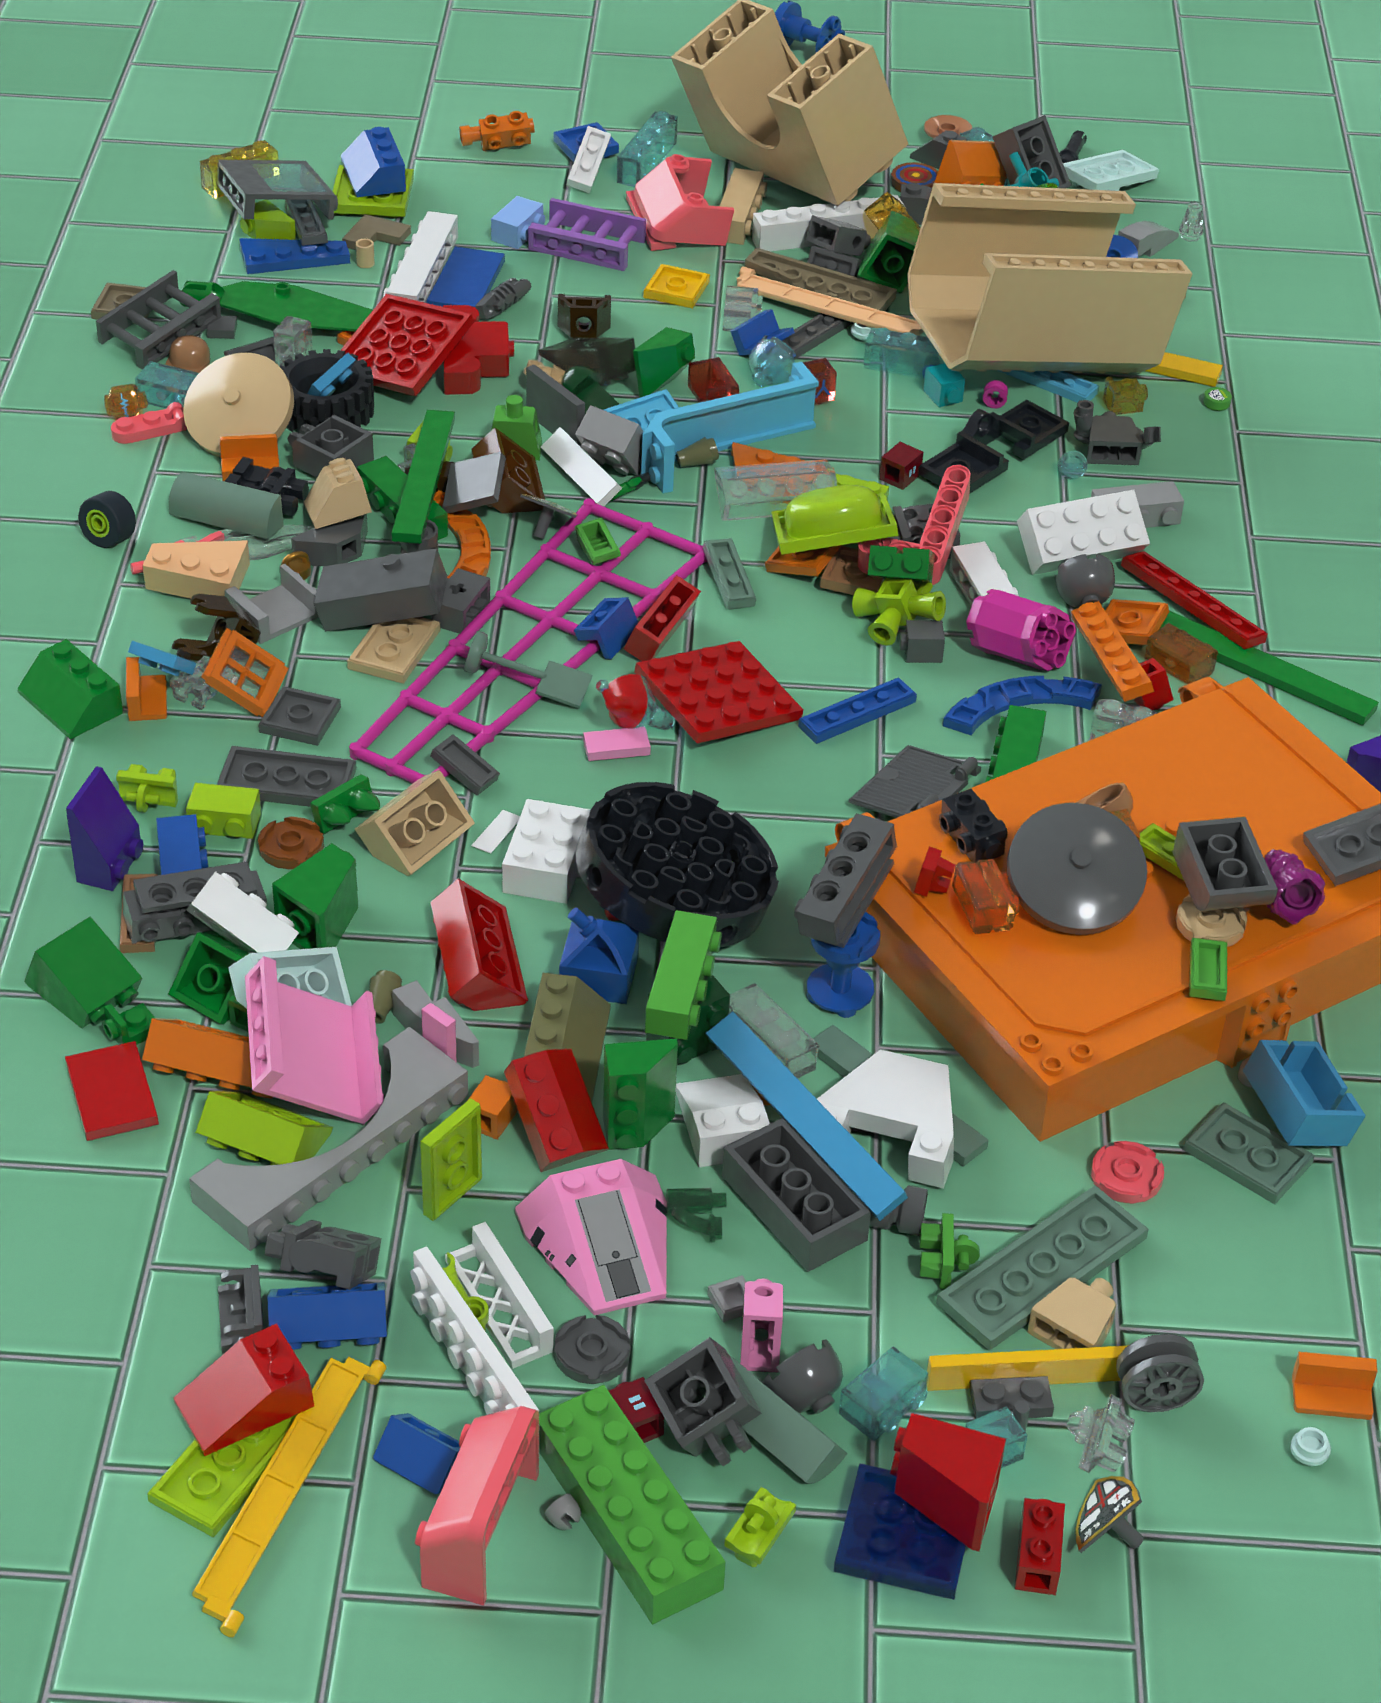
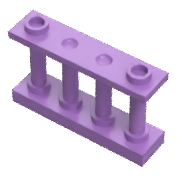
(584, 247)

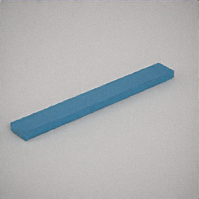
(807, 1116)

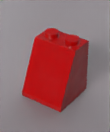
(949, 1474)

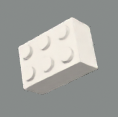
(543, 851)

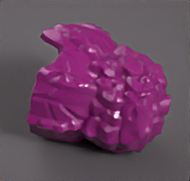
(1299, 888)

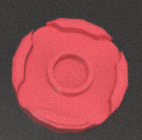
(1127, 1172)

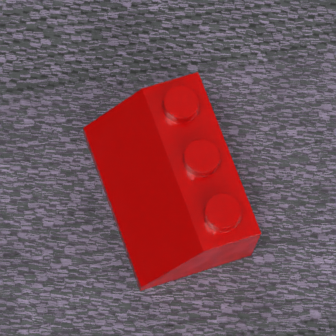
(555, 1108)

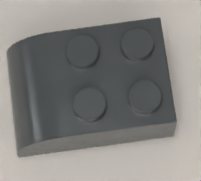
(1223, 864)

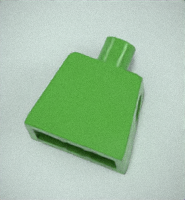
(519, 424)

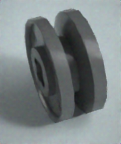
(1160, 1373)

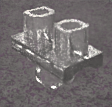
(1096, 1430)

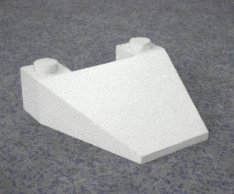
(904, 1101)

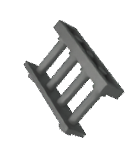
(158, 343)

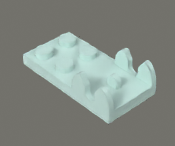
(1110, 171)

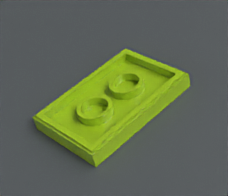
(451, 1159)

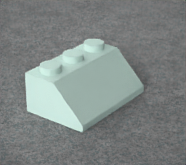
(306, 969)

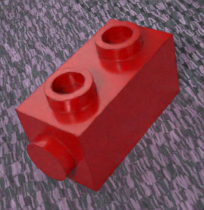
(1040, 1546)

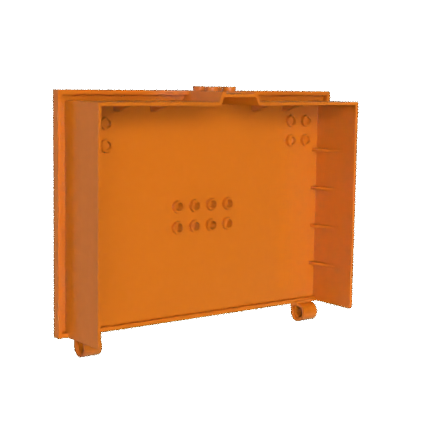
(1108, 1015)

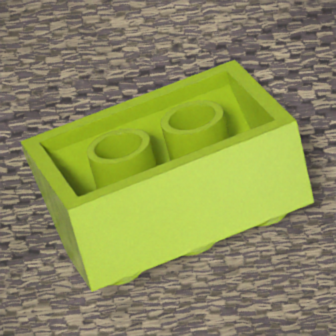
(260, 1128)

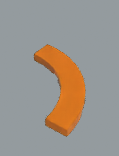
(472, 539)

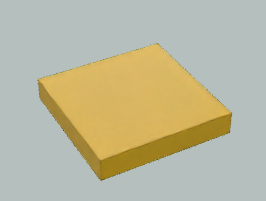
(676, 286)

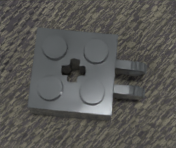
(328, 441)
(706, 1420)

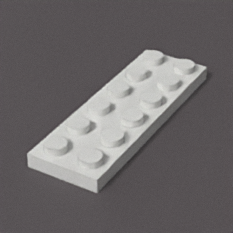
(464, 1337)

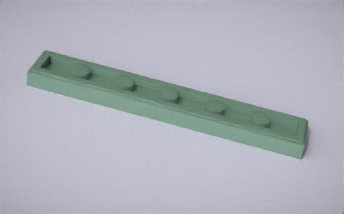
(845, 1055)

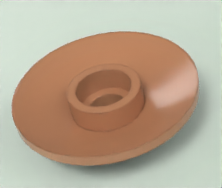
(941, 123)

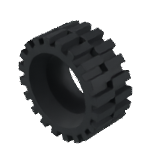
(349, 401)

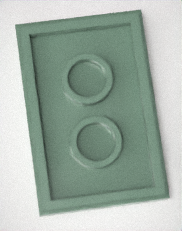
(1248, 1153)

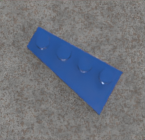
(287, 254)

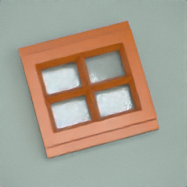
(244, 672)

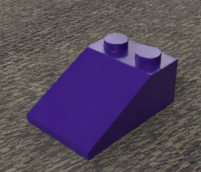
(102, 833)

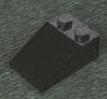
(608, 356)

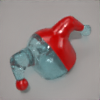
(633, 703)

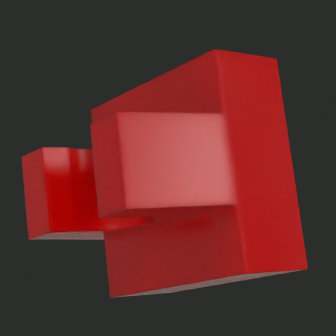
(932, 871)

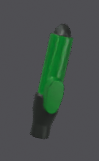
(632, 484)

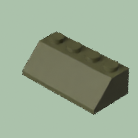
(573, 1018)

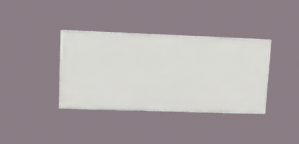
(496, 831)

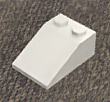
(719, 1114)

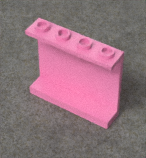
(312, 1047)

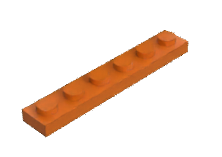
(1112, 651)

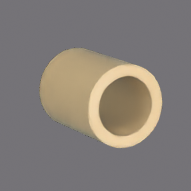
(365, 253)

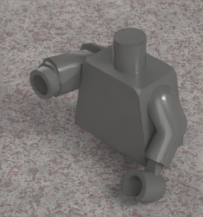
(1111, 437)

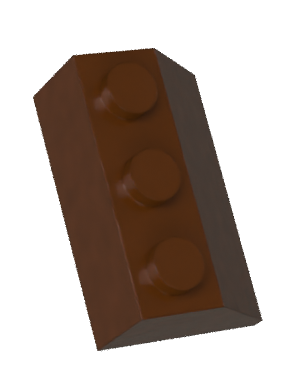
(519, 473)

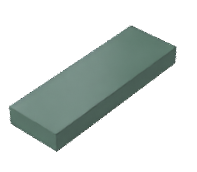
(729, 573)

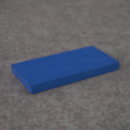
(466, 277)

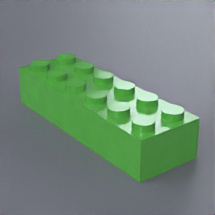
(630, 1504)

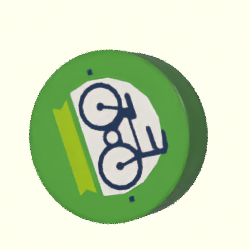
(1217, 398)

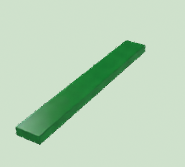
(423, 477)
(1281, 673)

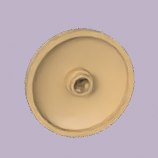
(238, 398)

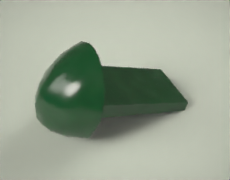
(585, 385)

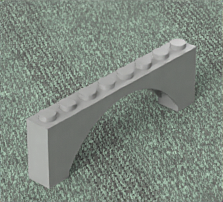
(265, 1198)

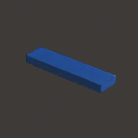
(857, 710)

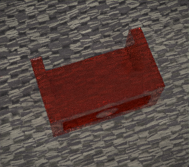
(711, 380)

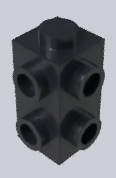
(973, 826)

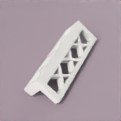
(514, 1292)

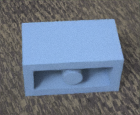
(512, 221)

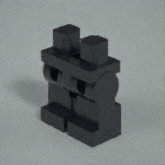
(271, 480)

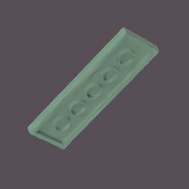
(1069, 1244)

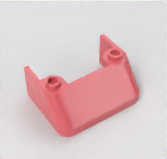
(675, 203)
(473, 1498)

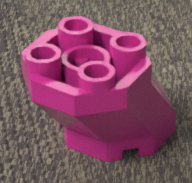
(1020, 630)

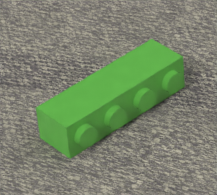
(682, 975)

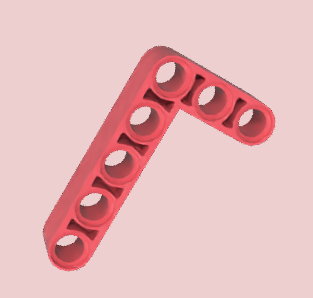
(940, 526)

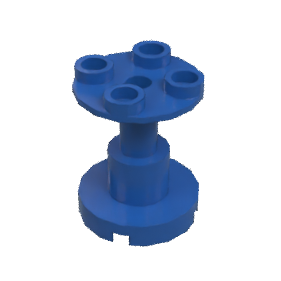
(800, 29)
(840, 983)

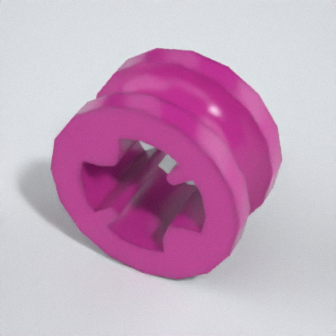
(995, 402)

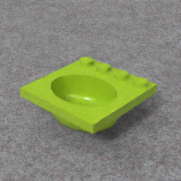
(833, 518)

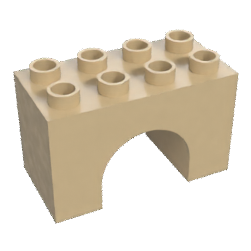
(803, 124)

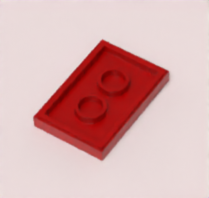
(111, 1090)

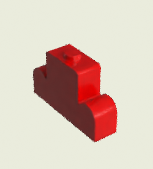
(479, 353)

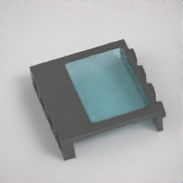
(272, 179)

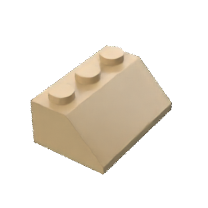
(337, 494)
(415, 824)

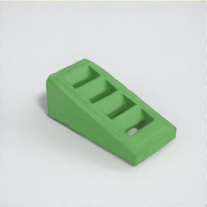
(596, 541)

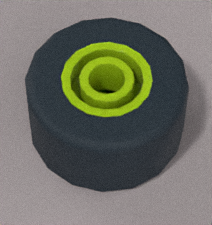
(107, 519)

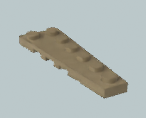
(820, 279)

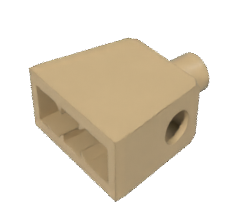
(1074, 1315)

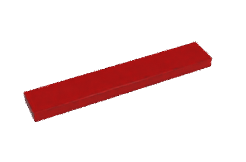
(1194, 600)

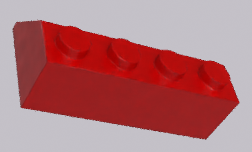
(477, 949)

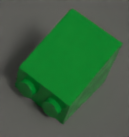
(890, 252)
(319, 897)
(83, 974)

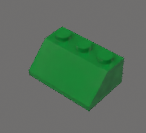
(71, 690)
(638, 1091)

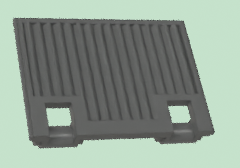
(914, 781)

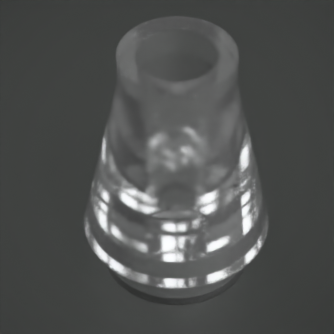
(1192, 222)

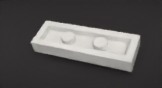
(588, 159)

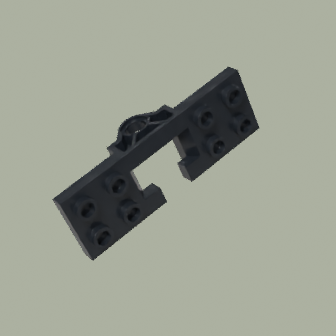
(1024, 425)

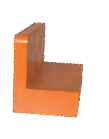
(260, 448)
(145, 694)
(1334, 1385)

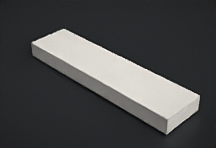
(581, 467)

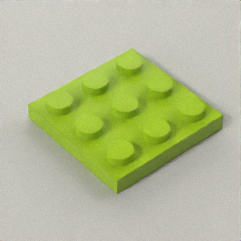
(390, 205)

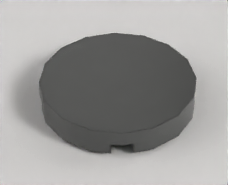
(592, 1349)

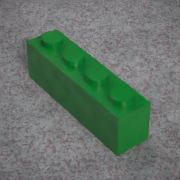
(384, 489)
(1019, 742)

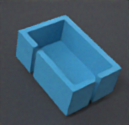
(1303, 1092)

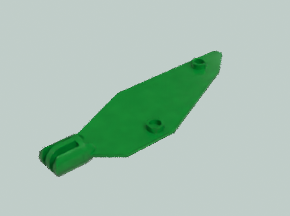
(279, 300)

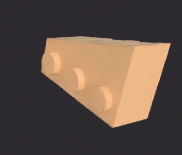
(196, 567)

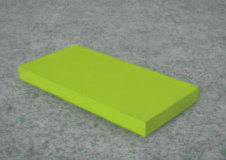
(214, 1486)

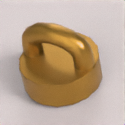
(299, 563)

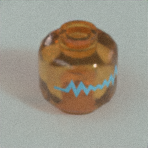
(125, 401)

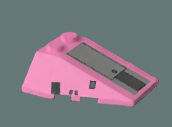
(601, 1233)

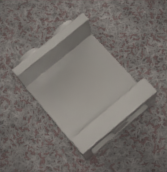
(280, 607)

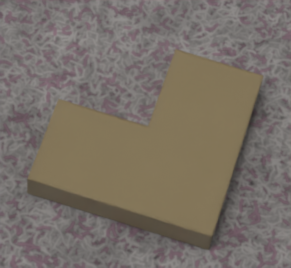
(377, 229)

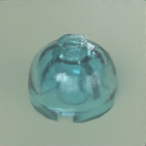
(771, 362)

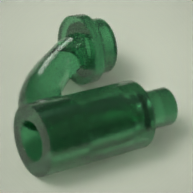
(685, 1202)

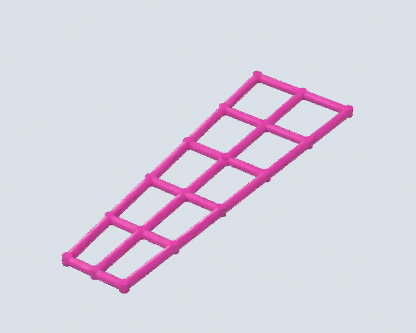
(548, 620)

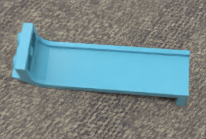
(729, 419)

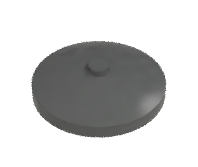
(1076, 868)

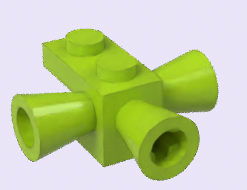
(897, 602)

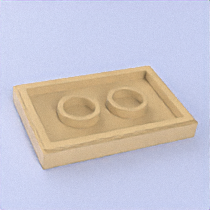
(394, 648)

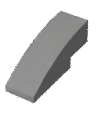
(1148, 236)
(407, 1007)

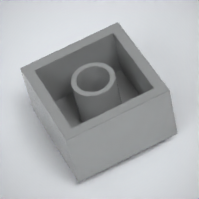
(611, 440)

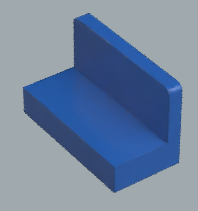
(753, 330)
(609, 625)
(417, 1451)

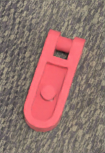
(149, 424)

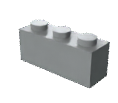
(1158, 502)

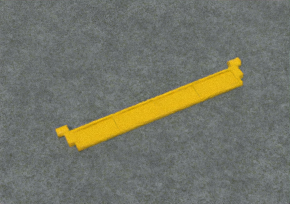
(278, 1488)

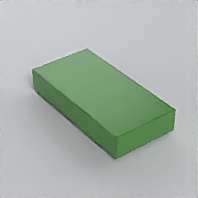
(1208, 969)

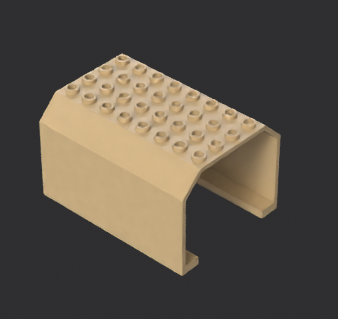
(1028, 285)

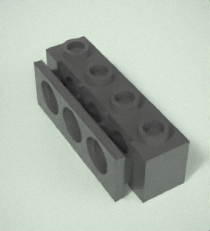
(847, 881)
(160, 902)

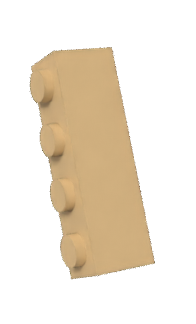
(745, 196)

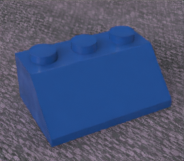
(374, 164)
(329, 1314)

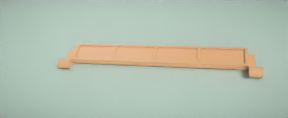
(826, 304)

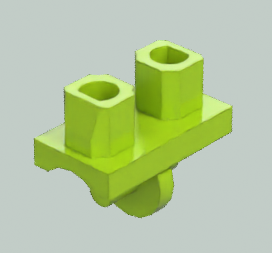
(147, 788)
(759, 1527)

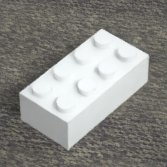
(1087, 526)

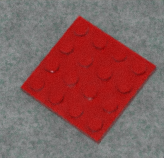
(407, 341)
(719, 691)

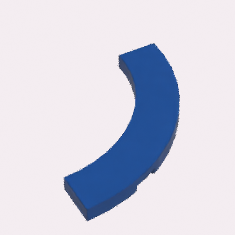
(1020, 691)

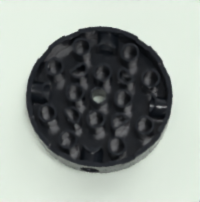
(675, 851)

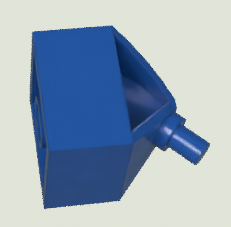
(601, 955)

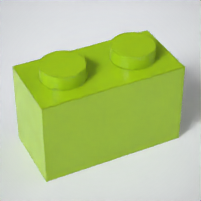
(225, 809)

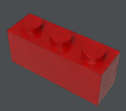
(662, 619)

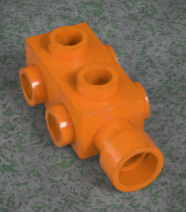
(501, 134)

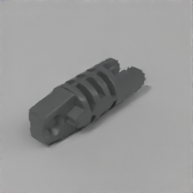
(502, 297)

